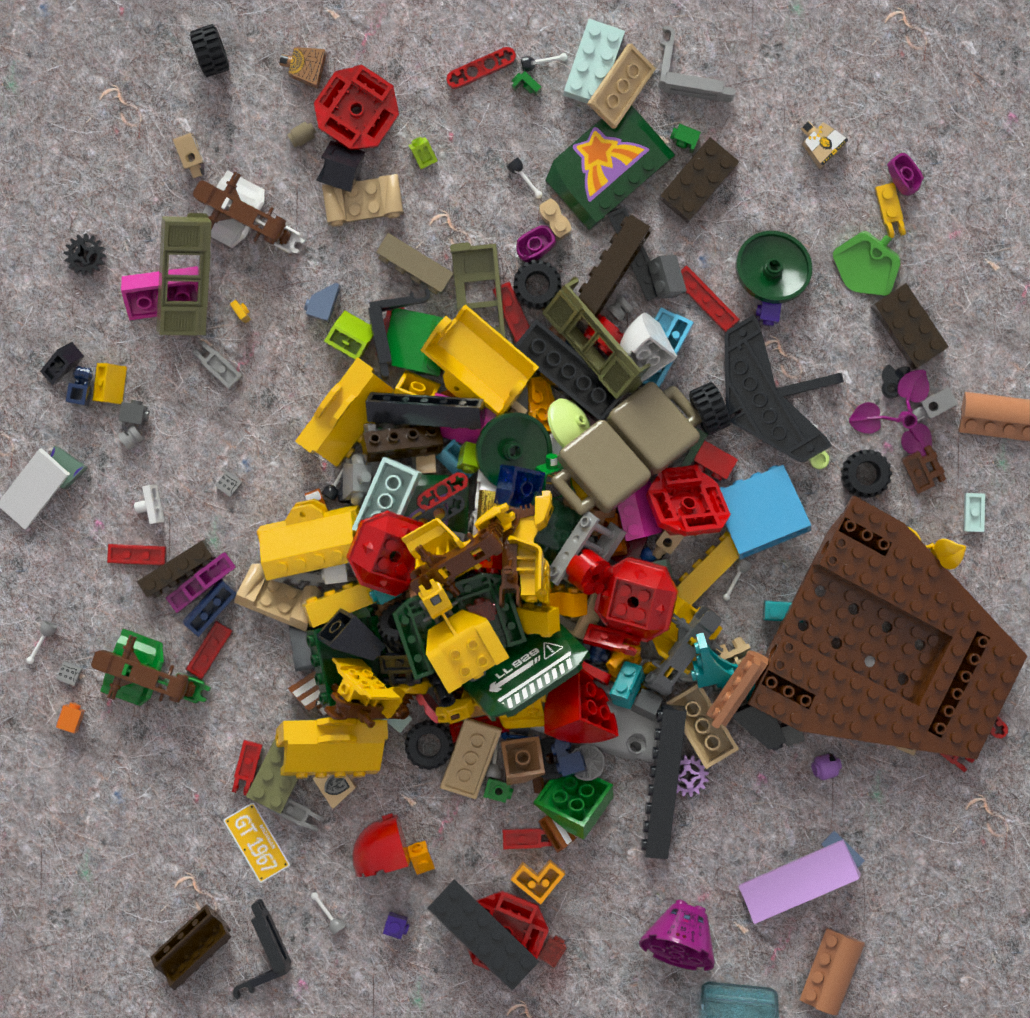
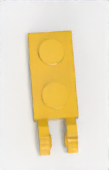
(890, 208)

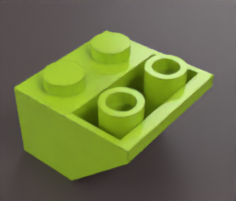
(350, 335)

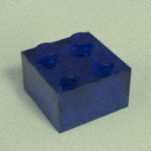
(518, 485)

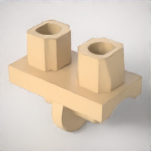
(735, 655)

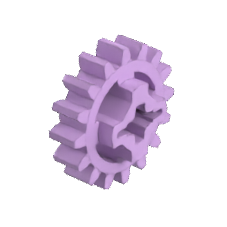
(690, 788)

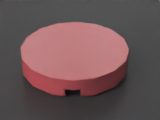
(429, 705)

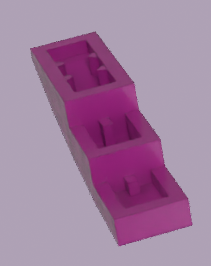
(200, 582)

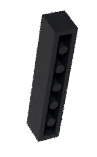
(425, 410)

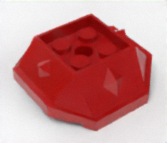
(355, 88)
(687, 502)
(372, 548)
(651, 587)
(520, 917)

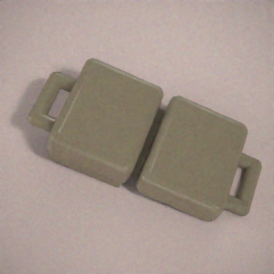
(621, 455)

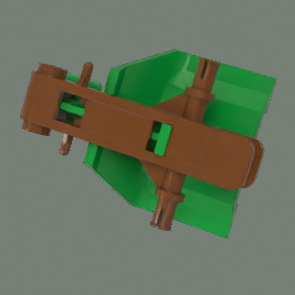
(135, 670)

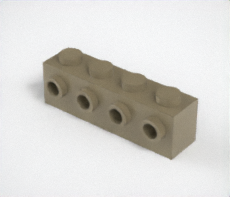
(415, 264)

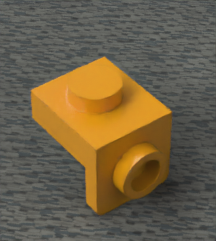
(420, 857)

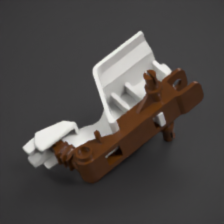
(235, 209)

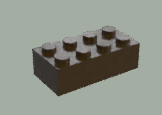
(698, 180)
(909, 326)

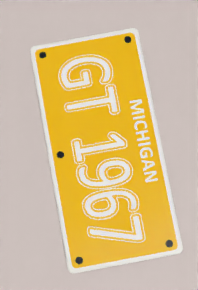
(256, 842)

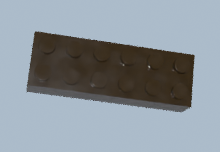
(613, 264)

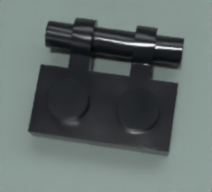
(397, 664)

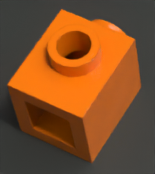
(70, 717)

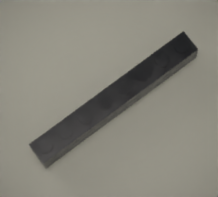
(664, 781)

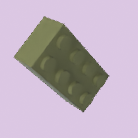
(269, 786)

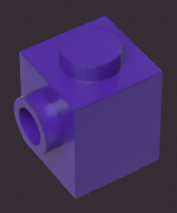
(768, 313)
(396, 925)

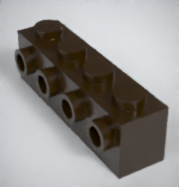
(401, 443)
(175, 569)

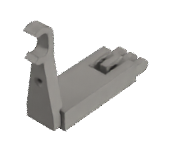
(687, 84)

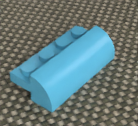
(676, 330)

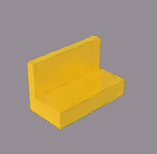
(109, 383)

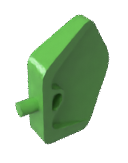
(867, 264)

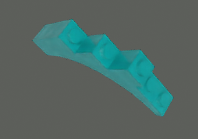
(711, 668)

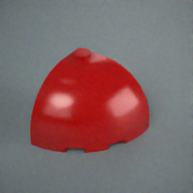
(579, 712)
(380, 847)

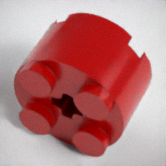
(611, 328)
(589, 572)

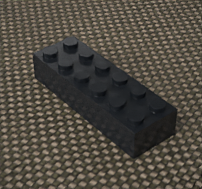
(566, 371)
(482, 935)

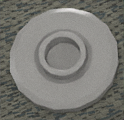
(594, 761)

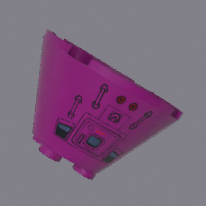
(681, 937)

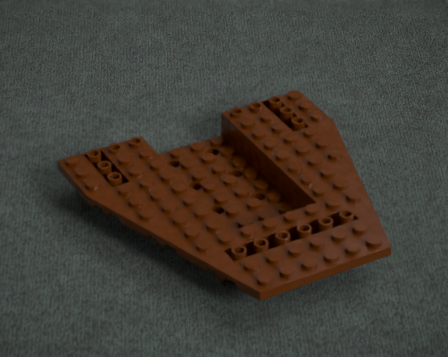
(891, 576)

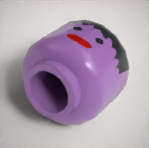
(826, 766)

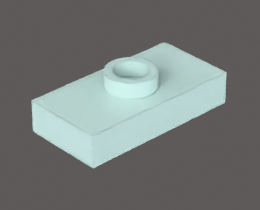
(974, 512)

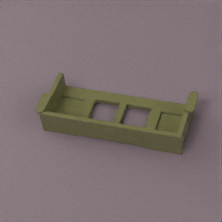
(184, 237)
(475, 265)
(616, 373)

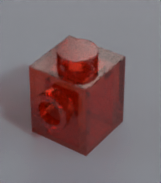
(483, 608)
(552, 950)

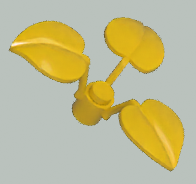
(946, 551)

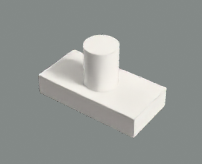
(151, 504)

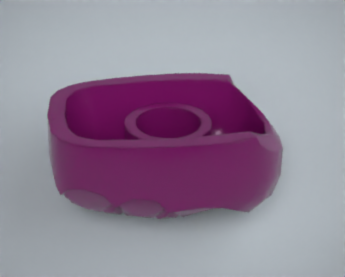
(905, 174)
(535, 243)

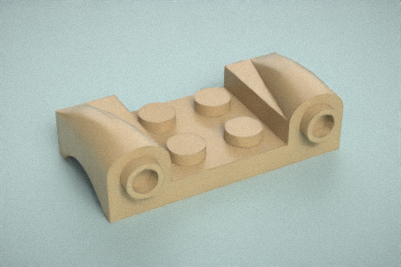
(366, 201)
(275, 598)

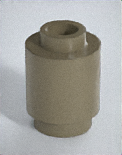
(302, 134)

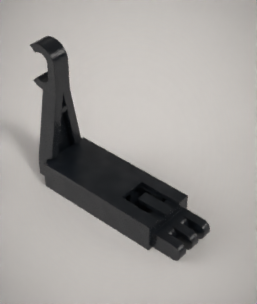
(378, 328)
(273, 948)

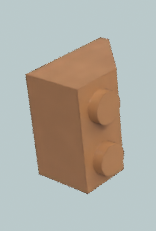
(522, 760)

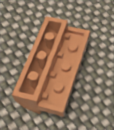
(995, 416)
(737, 688)
(832, 972)

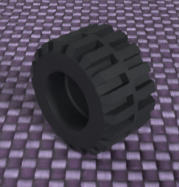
(209, 50)
(532, 268)
(710, 407)
(882, 470)
(388, 628)
(417, 757)

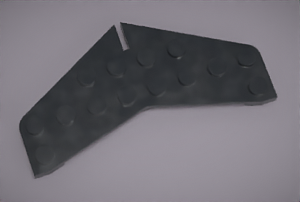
(753, 389)

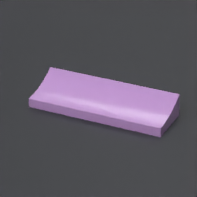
(799, 881)

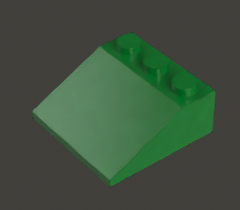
(406, 337)
(575, 802)

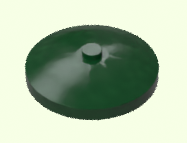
(773, 267)
(511, 441)

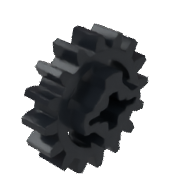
(77, 256)

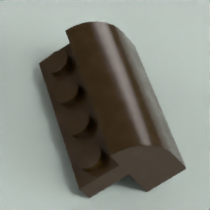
(191, 946)

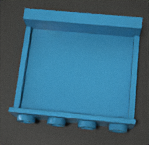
(764, 511)

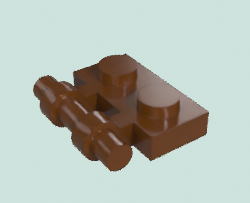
(918, 472)

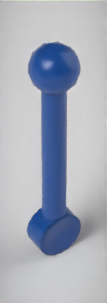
(505, 735)

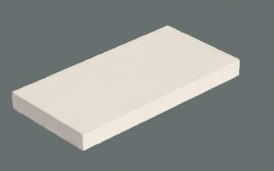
(33, 488)

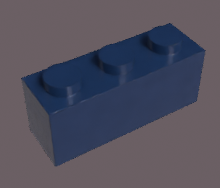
(209, 607)

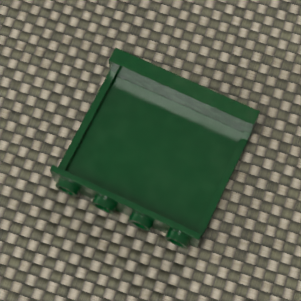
(326, 669)

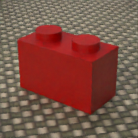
(715, 461)

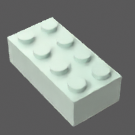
(593, 60)
(389, 490)

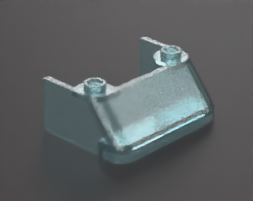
(737, 1001)

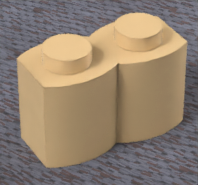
(551, 215)

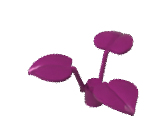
(913, 387)

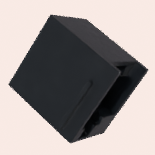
(341, 166)

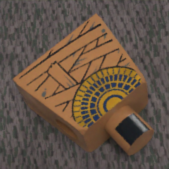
(305, 65)

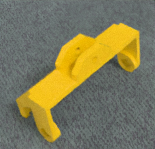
(478, 361)
(342, 415)
(307, 539)
(331, 747)

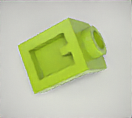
(422, 152)

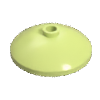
(566, 421)

